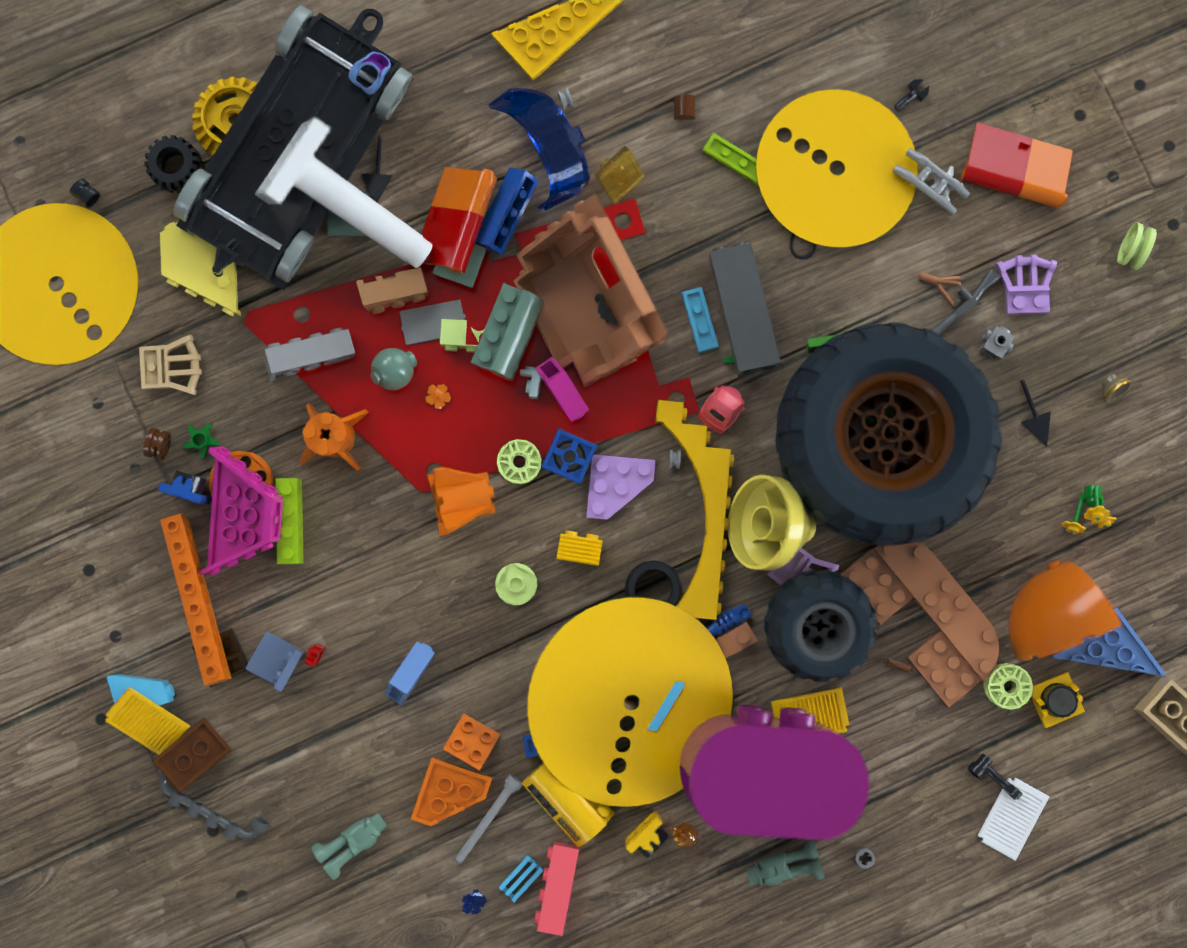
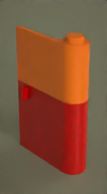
(1018, 166)
(457, 216)

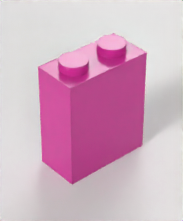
(562, 389)

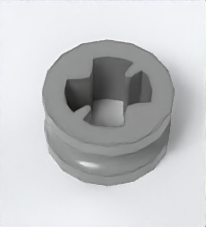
(565, 98)
(674, 459)
(869, 863)

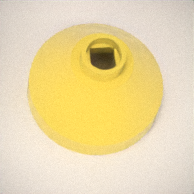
(768, 523)

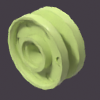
(1136, 246)
(510, 452)
(1017, 695)

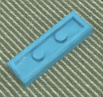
(700, 320)

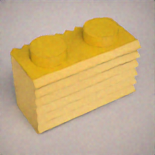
(579, 549)

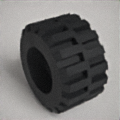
(162, 152)

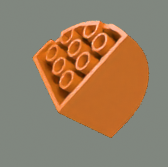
(1058, 612)

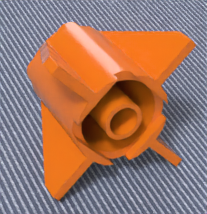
(340, 432)
(459, 497)

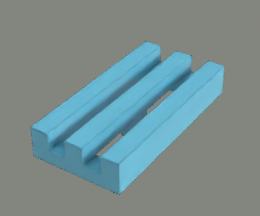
(508, 892)

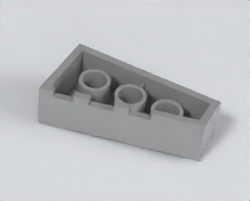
(308, 353)

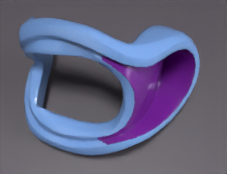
(376, 60)

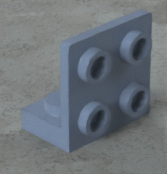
(274, 660)

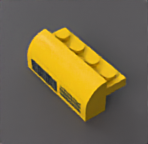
(574, 814)

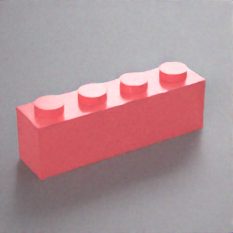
(557, 889)

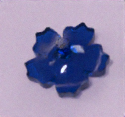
(473, 902)

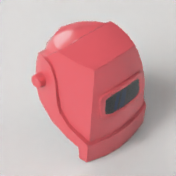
(721, 409)

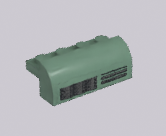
(508, 331)

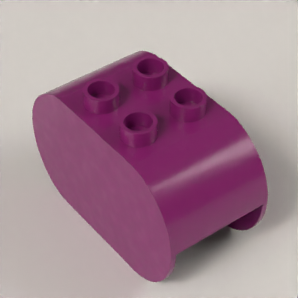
(774, 775)

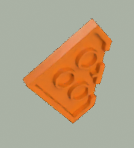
(448, 791)

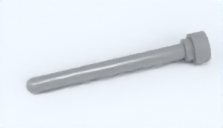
(511, 785)

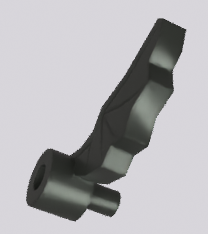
(603, 310)

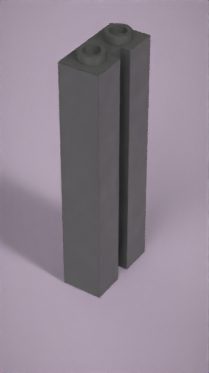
(744, 309)

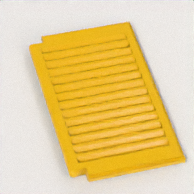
(826, 706)
(145, 721)

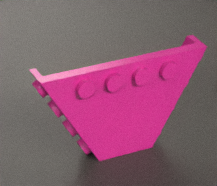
(243, 513)

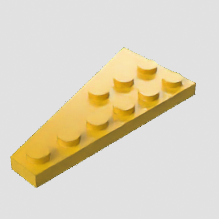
(550, 33)

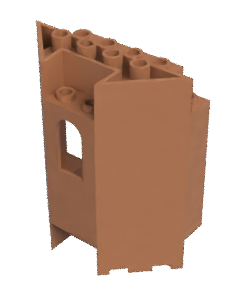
(564, 275)

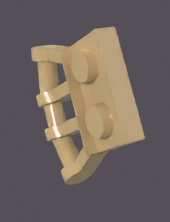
(156, 366)

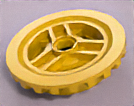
(210, 113)

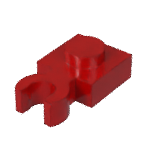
(314, 655)

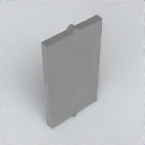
(425, 322)

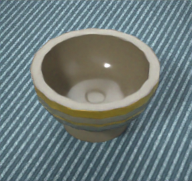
(1115, 387)

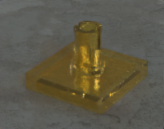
(619, 174)

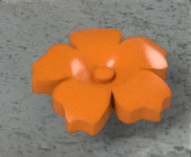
(438, 395)

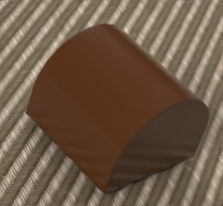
(684, 107)

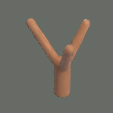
(942, 280)

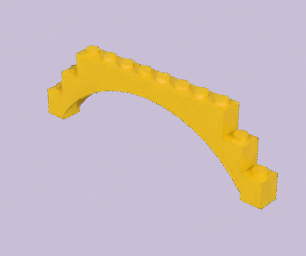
(714, 479)

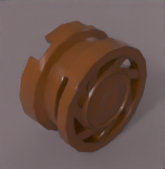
(157, 444)

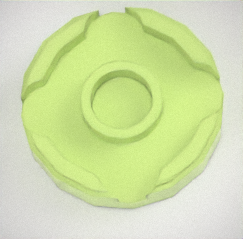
(516, 584)

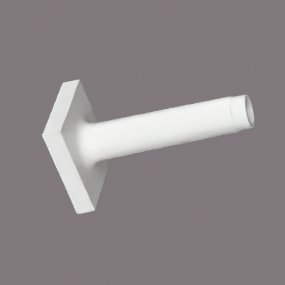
(302, 170)

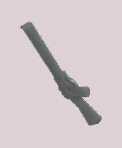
(970, 300)

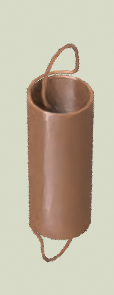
(898, 665)

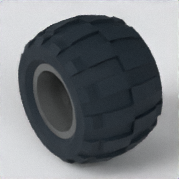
(831, 655)

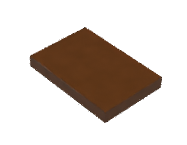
(192, 755)

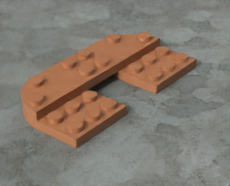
(966, 641)

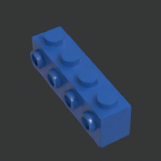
(506, 210)

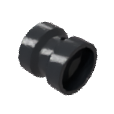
(87, 195)

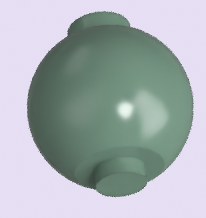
(393, 368)

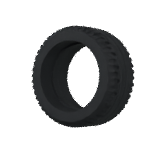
(658, 566)

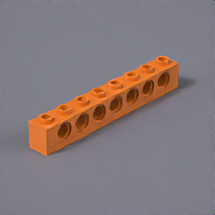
(195, 599)

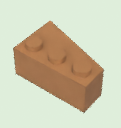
(393, 290)

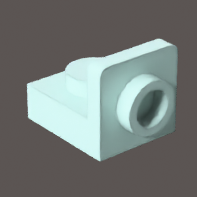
(533, 385)

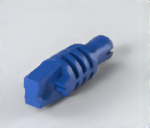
(729, 620)

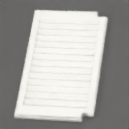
(1012, 819)

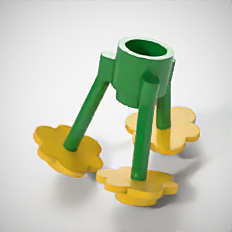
(1098, 515)

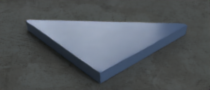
(1115, 649)

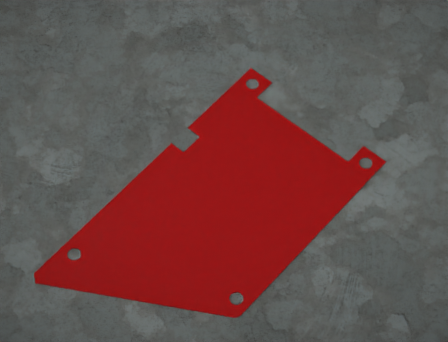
(483, 407)

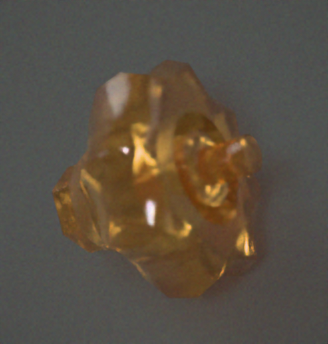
(685, 835)

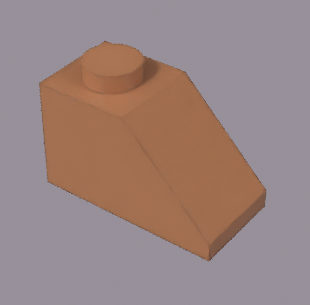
(736, 639)

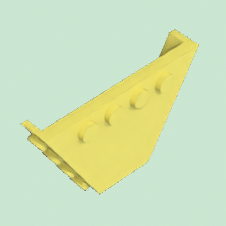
(189, 263)

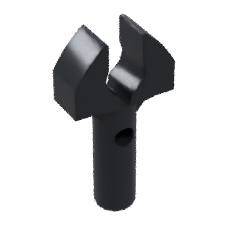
(921, 95)

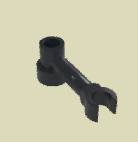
(982, 767)

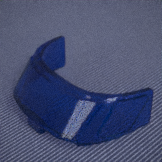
(552, 137)

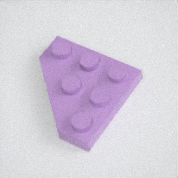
(615, 483)

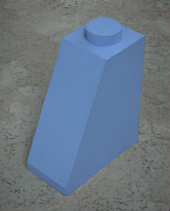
(409, 673)

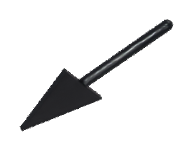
(377, 182)
(1038, 424)

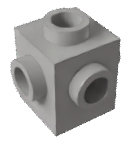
(996, 342)

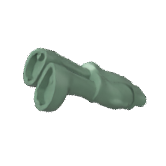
(359, 838)
(775, 870)

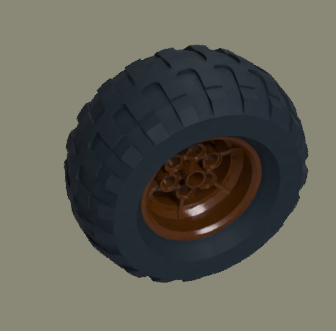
(948, 403)

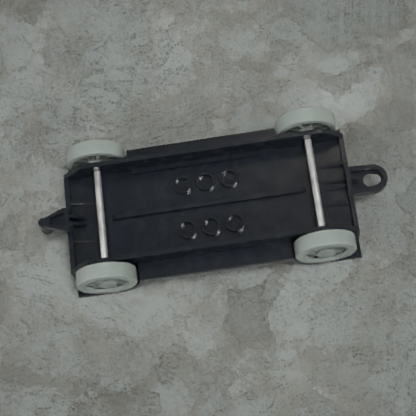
(300, 84)

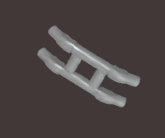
(919, 183)

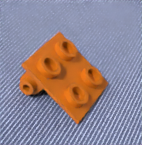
(471, 742)

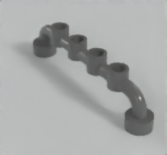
(214, 818)

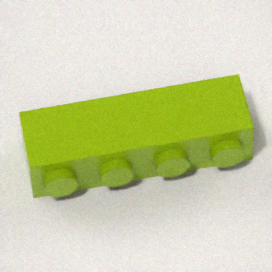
(291, 534)

